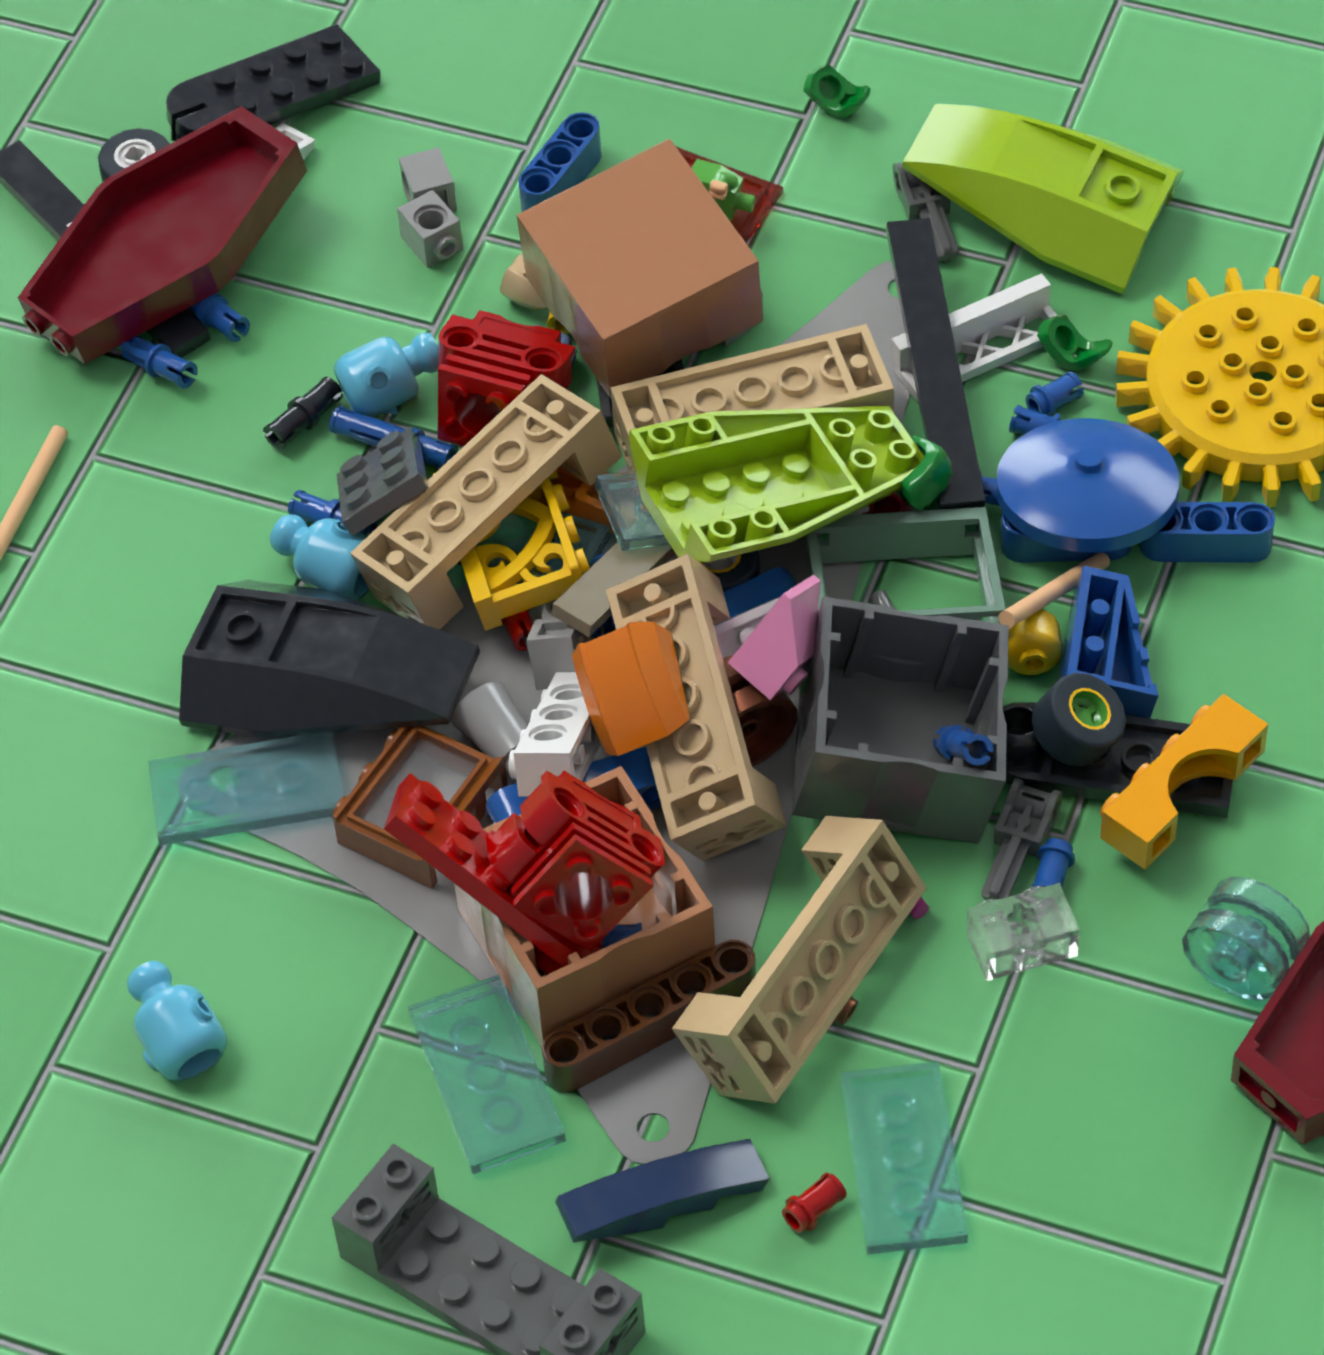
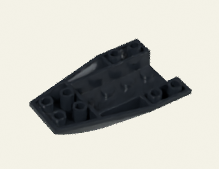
(316, 663)

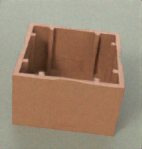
(640, 266)
(674, 924)

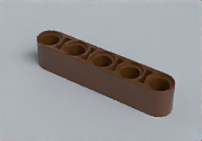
(625, 1018)

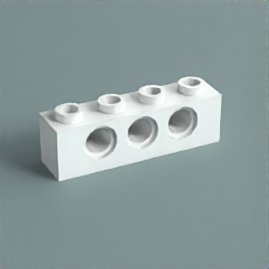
(556, 738)

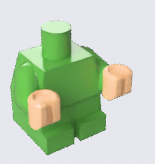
(724, 187)

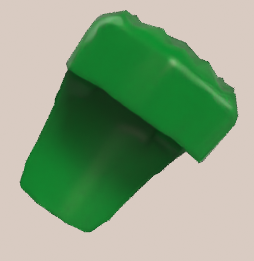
(834, 92)
(1069, 346)
(929, 477)

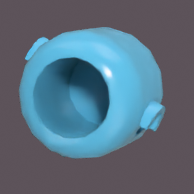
(383, 374)
(321, 554)
(174, 1024)

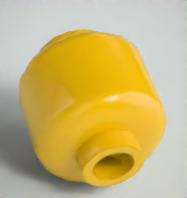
(1035, 643)

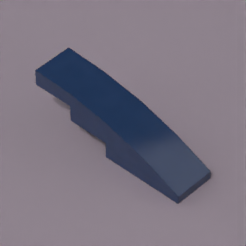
(662, 1188)

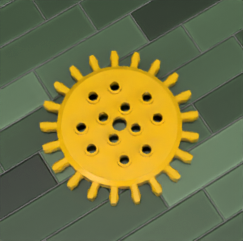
(1245, 438)

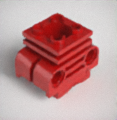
(488, 365)
(575, 859)

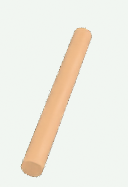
(30, 486)
(1050, 591)

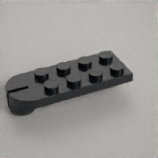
(274, 82)
(1113, 772)

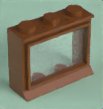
(430, 756)

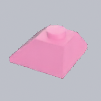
(781, 642)

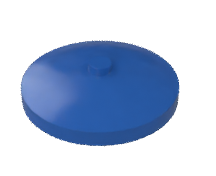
(1087, 485)

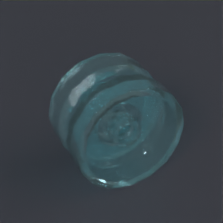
(1245, 938)

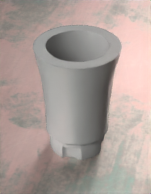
(490, 720)

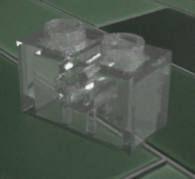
(1022, 931)

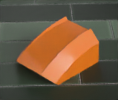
(631, 686)

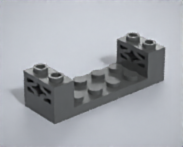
(475, 1277)

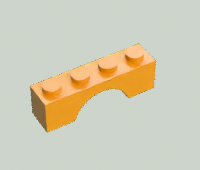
(1218, 743)

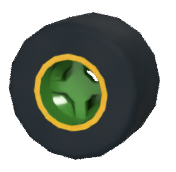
(1078, 719)

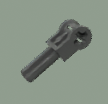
(925, 202)
(1020, 831)

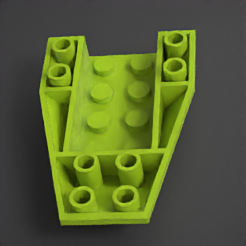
(1046, 187)
(766, 476)

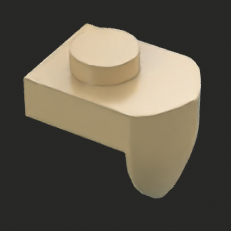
(518, 287)

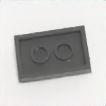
(381, 480)

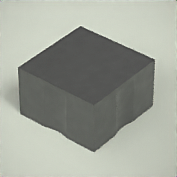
(871, 715)

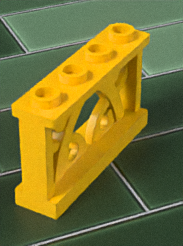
(494, 586)

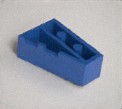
(1107, 641)

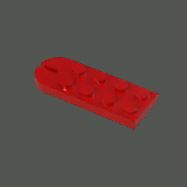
(458, 849)

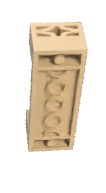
(807, 373)
(474, 491)
(703, 767)
(762, 1039)

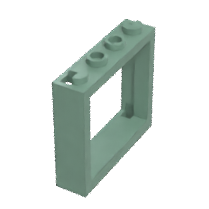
(913, 536)

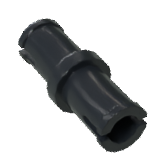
(303, 413)

